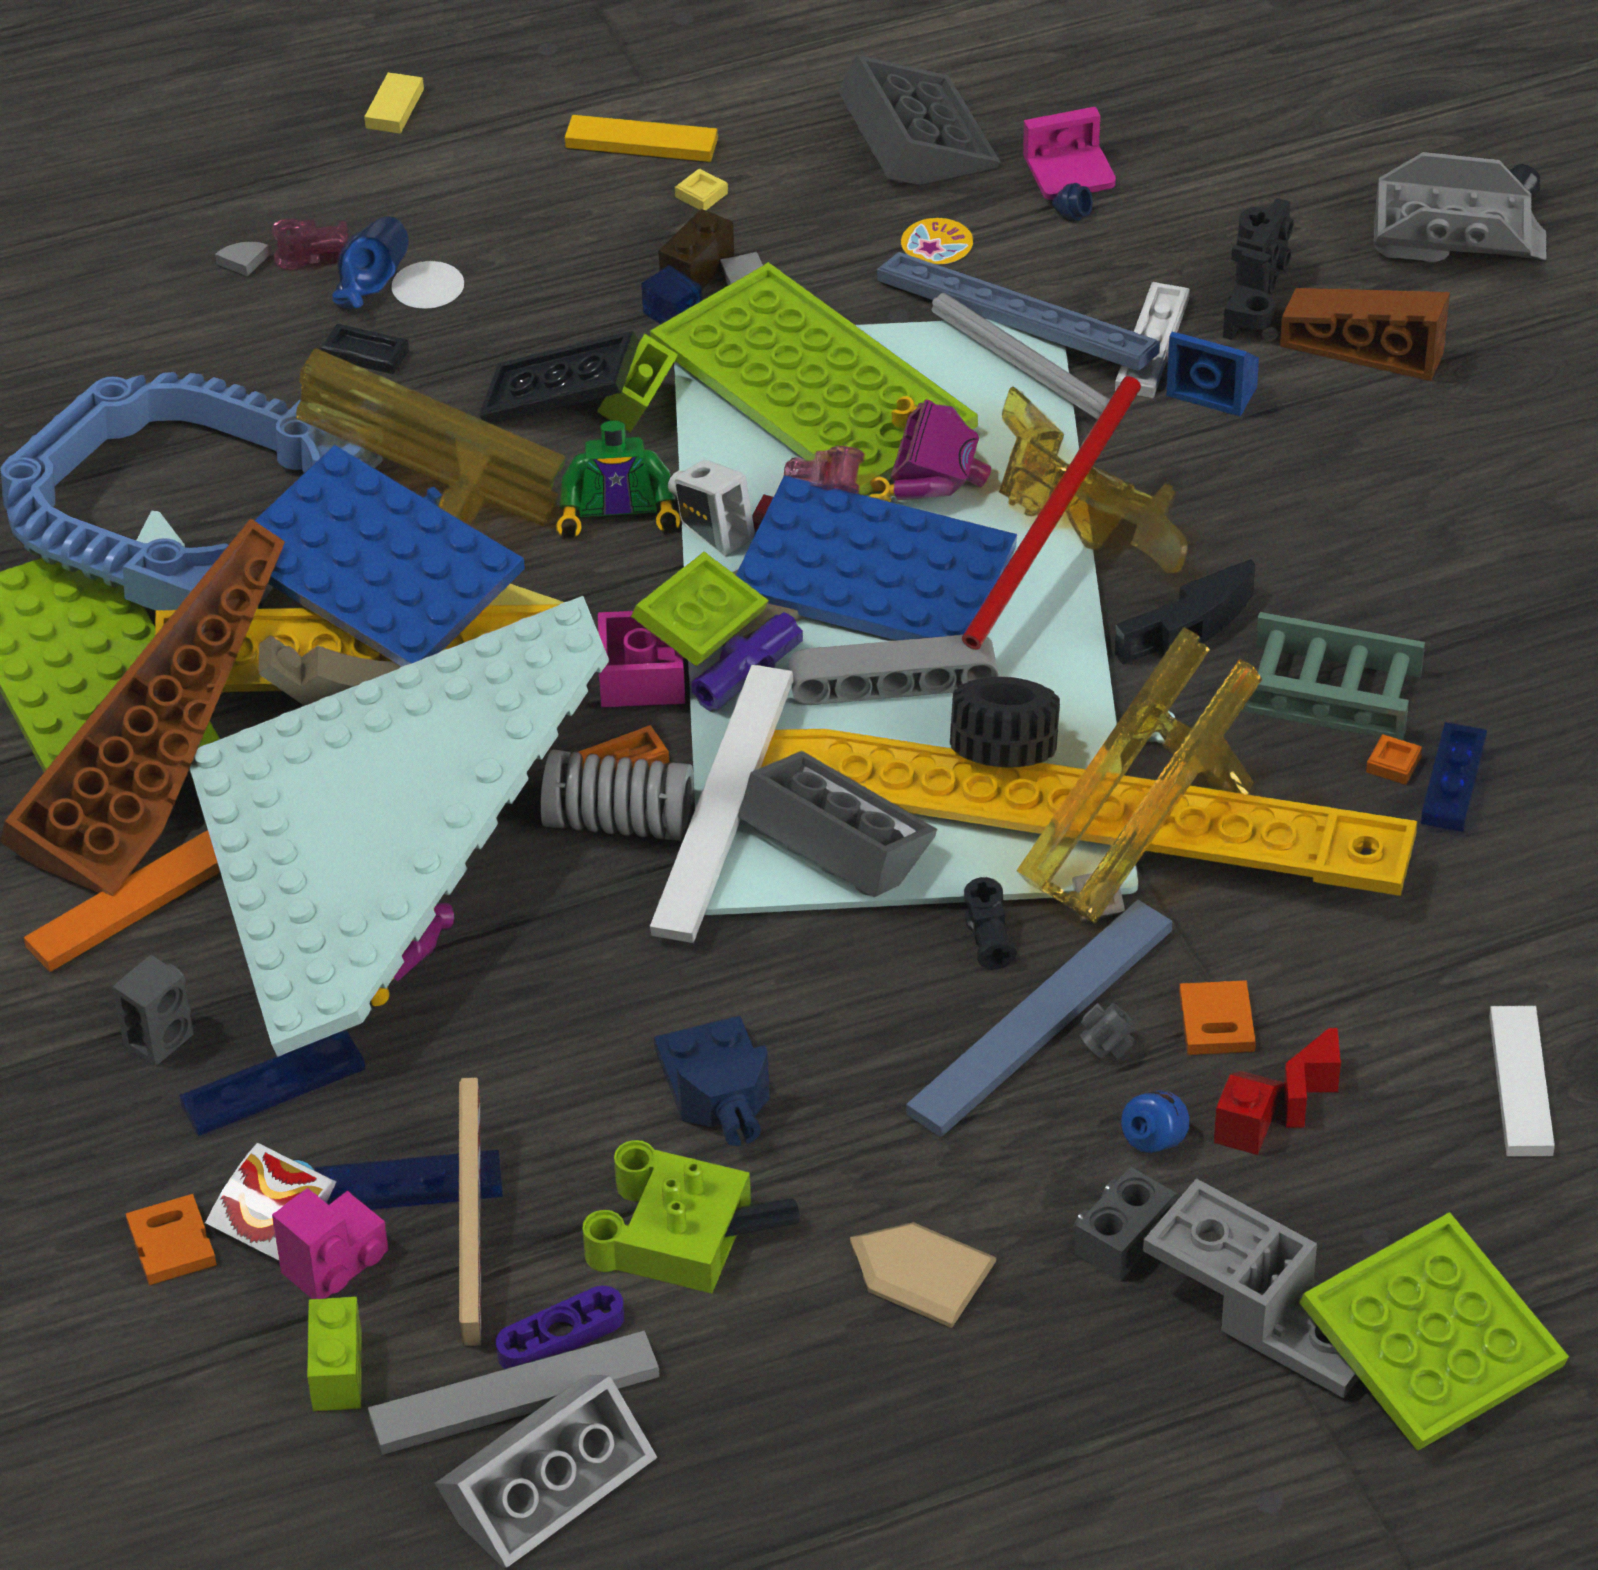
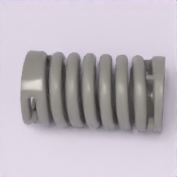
(616, 780)

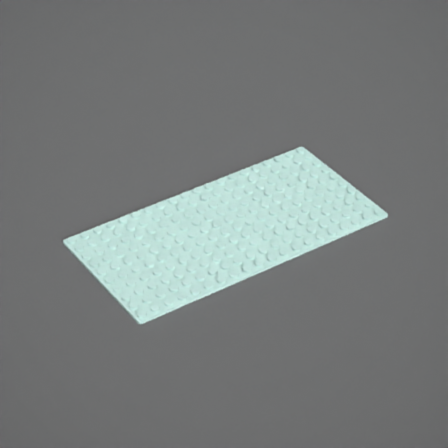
(1043, 635)

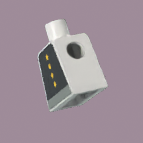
(714, 505)

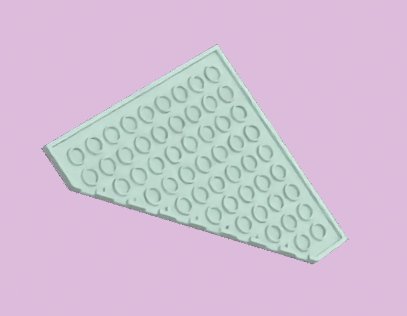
(369, 802)

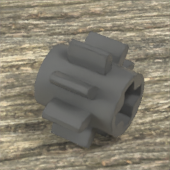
(1108, 1031)

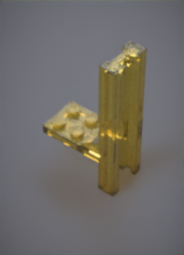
(431, 438)
(1193, 752)

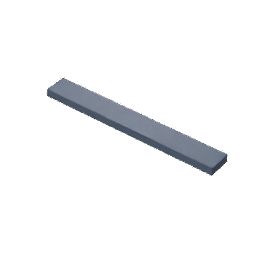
(1021, 311)
(1038, 1018)

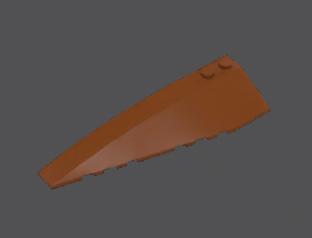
(126, 764)

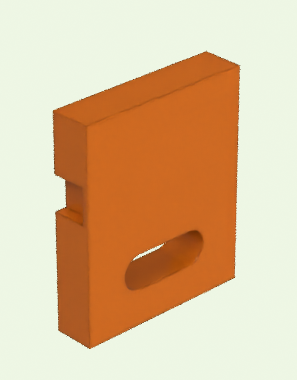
(1211, 1012)
(172, 1247)

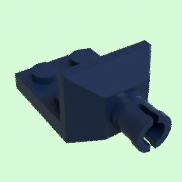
(716, 1076)

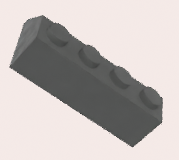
(835, 822)

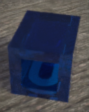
(669, 294)

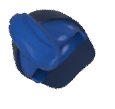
(369, 261)

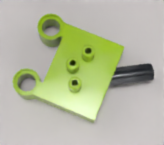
(682, 1219)

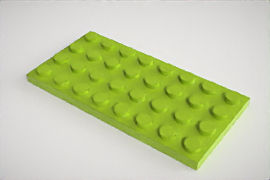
(801, 369)
(64, 650)

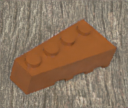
(1369, 327)

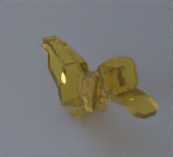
(1100, 500)

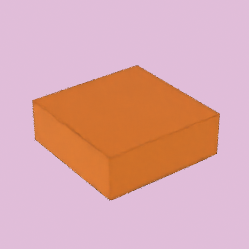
(1394, 759)

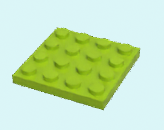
(1433, 1330)

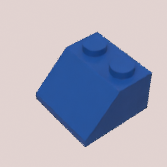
(1210, 374)

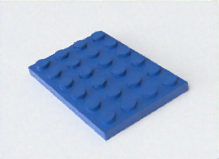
(382, 559)
(873, 562)

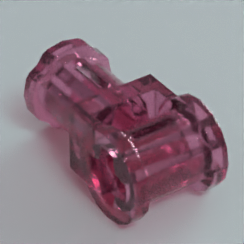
(306, 242)
(829, 469)

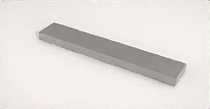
(507, 1392)

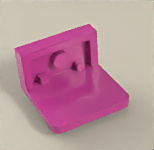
(1066, 151)

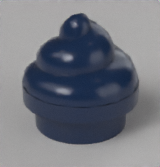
(1073, 201)

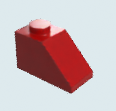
(1246, 1111)

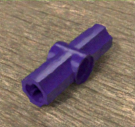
(761, 648)

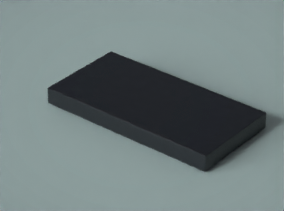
(559, 378)

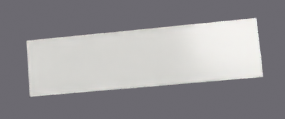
(1158, 318)
(1521, 1081)

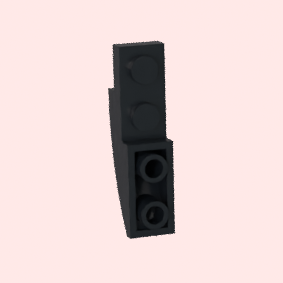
(1202, 607)

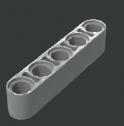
(888, 669)

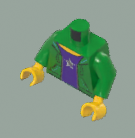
(615, 479)

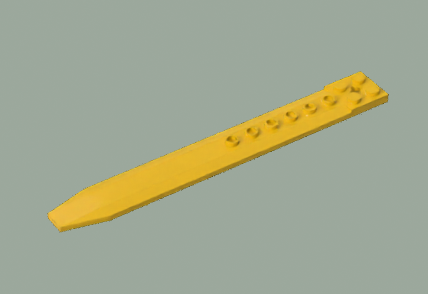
(1202, 825)

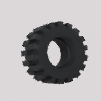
(1004, 722)

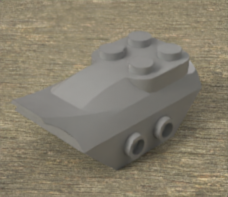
(1457, 206)

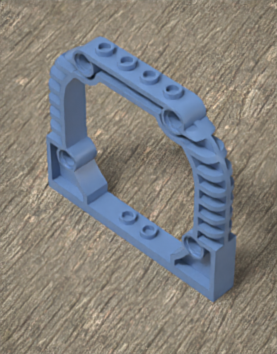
(112, 408)

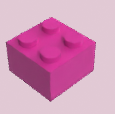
(639, 665)

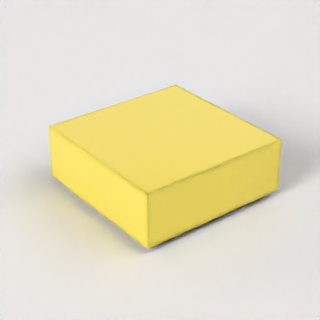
(701, 190)

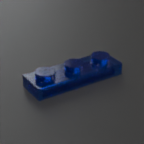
(1453, 777)

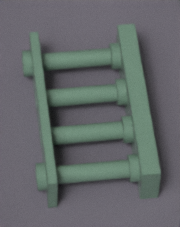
(1330, 705)

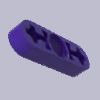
(567, 1311)

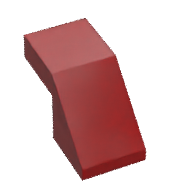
(1311, 1070)

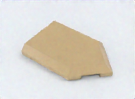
(921, 1270)

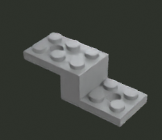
(1260, 1273)

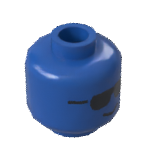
(1155, 1121)

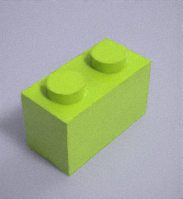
(645, 376)
(334, 1354)

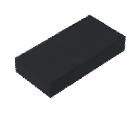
(366, 348)

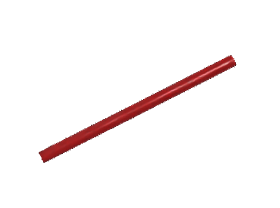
(1051, 513)

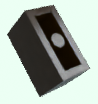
(699, 247)

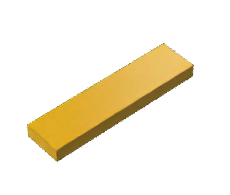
(641, 138)

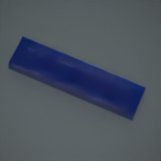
(271, 1082)

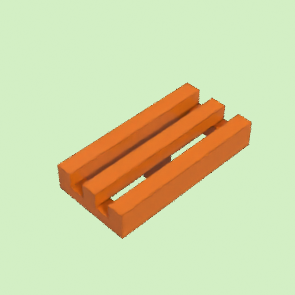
(620, 747)

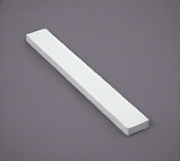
(720, 803)

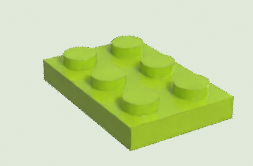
(699, 608)

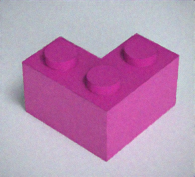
(326, 1243)

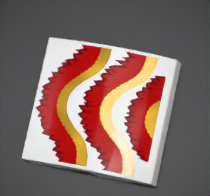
(258, 1190)

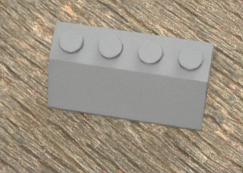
(547, 1469)

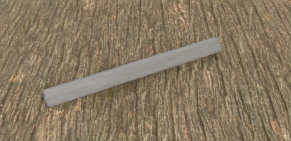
(1020, 355)

